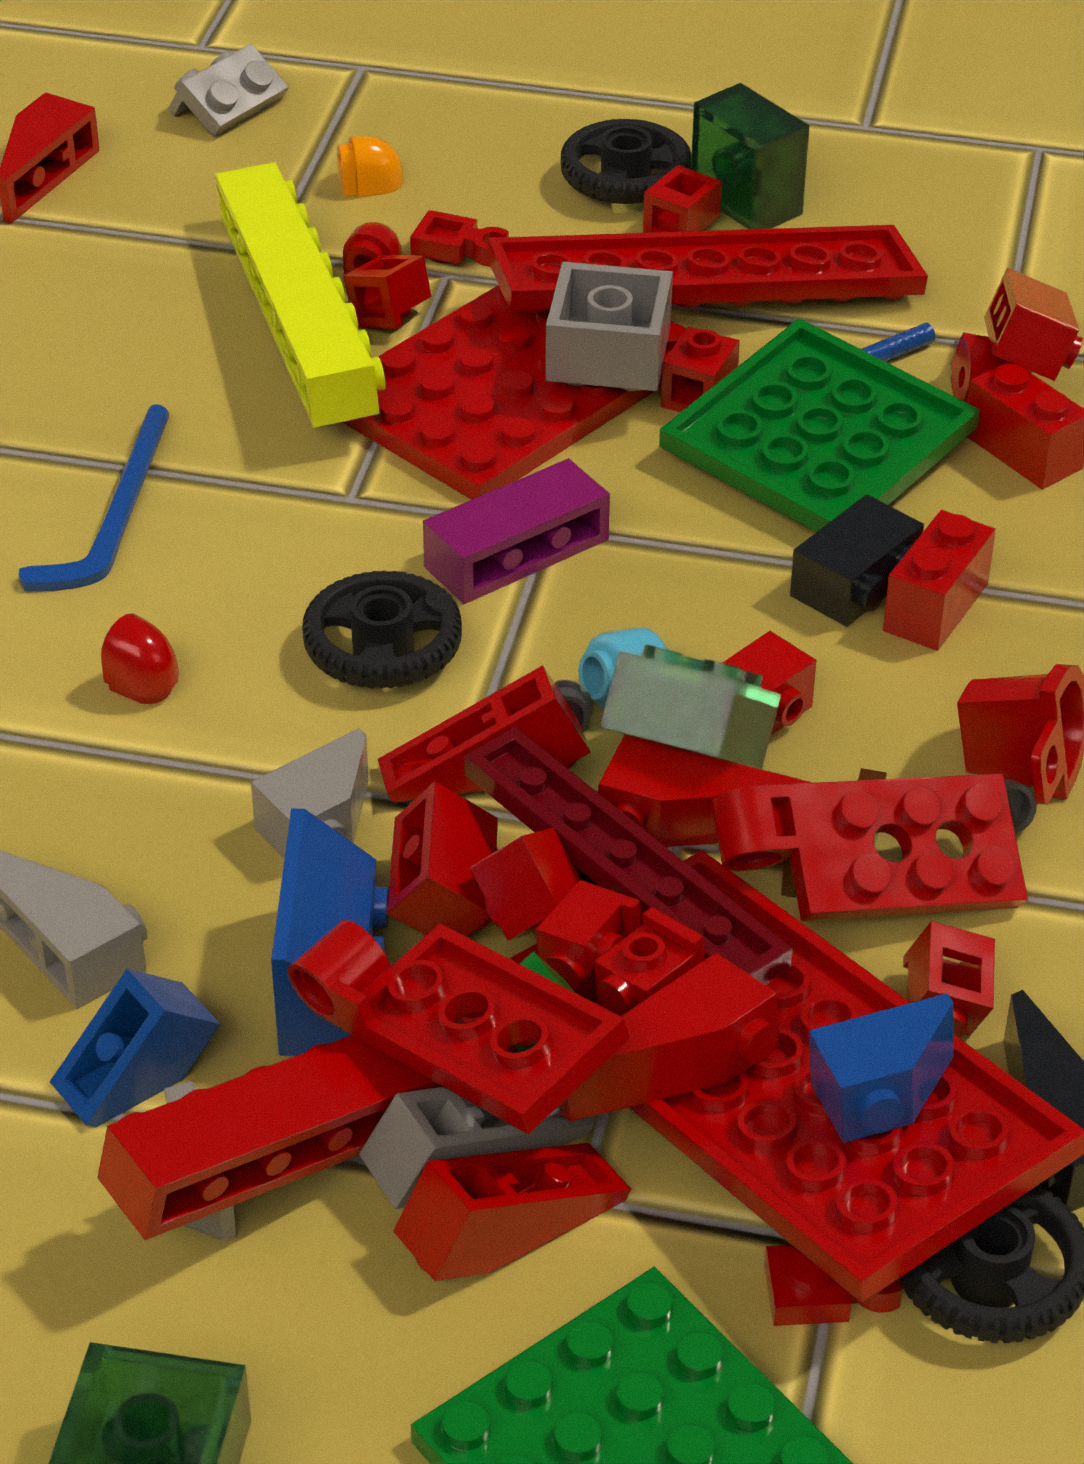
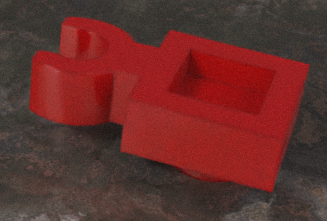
(451, 238)
(807, 1295)

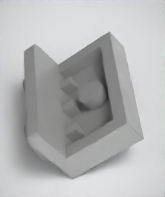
(228, 89)

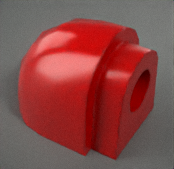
(368, 243)
(970, 360)
(138, 660)

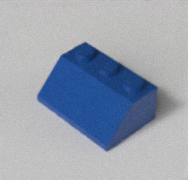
(320, 886)

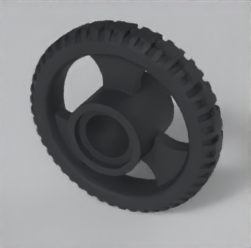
(625, 158)
(383, 615)
(994, 1272)

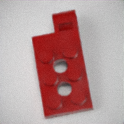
(833, 853)
(447, 976)

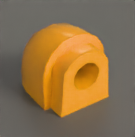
(368, 167)

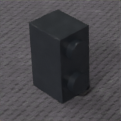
(849, 560)

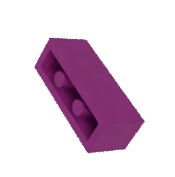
(516, 530)

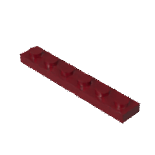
(620, 852)

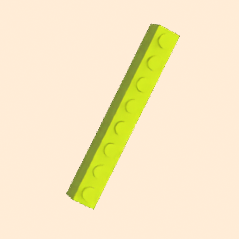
(300, 296)

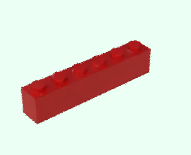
(251, 1133)

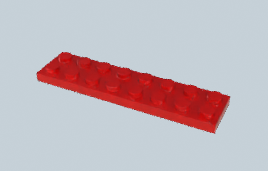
(721, 264)

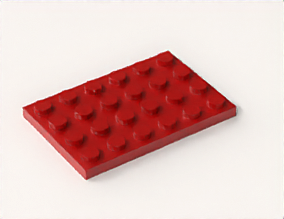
(476, 401)

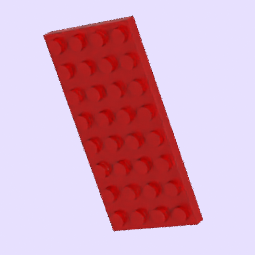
(881, 1200)

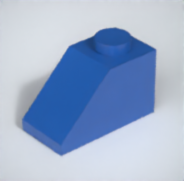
(134, 1047)
(881, 1065)

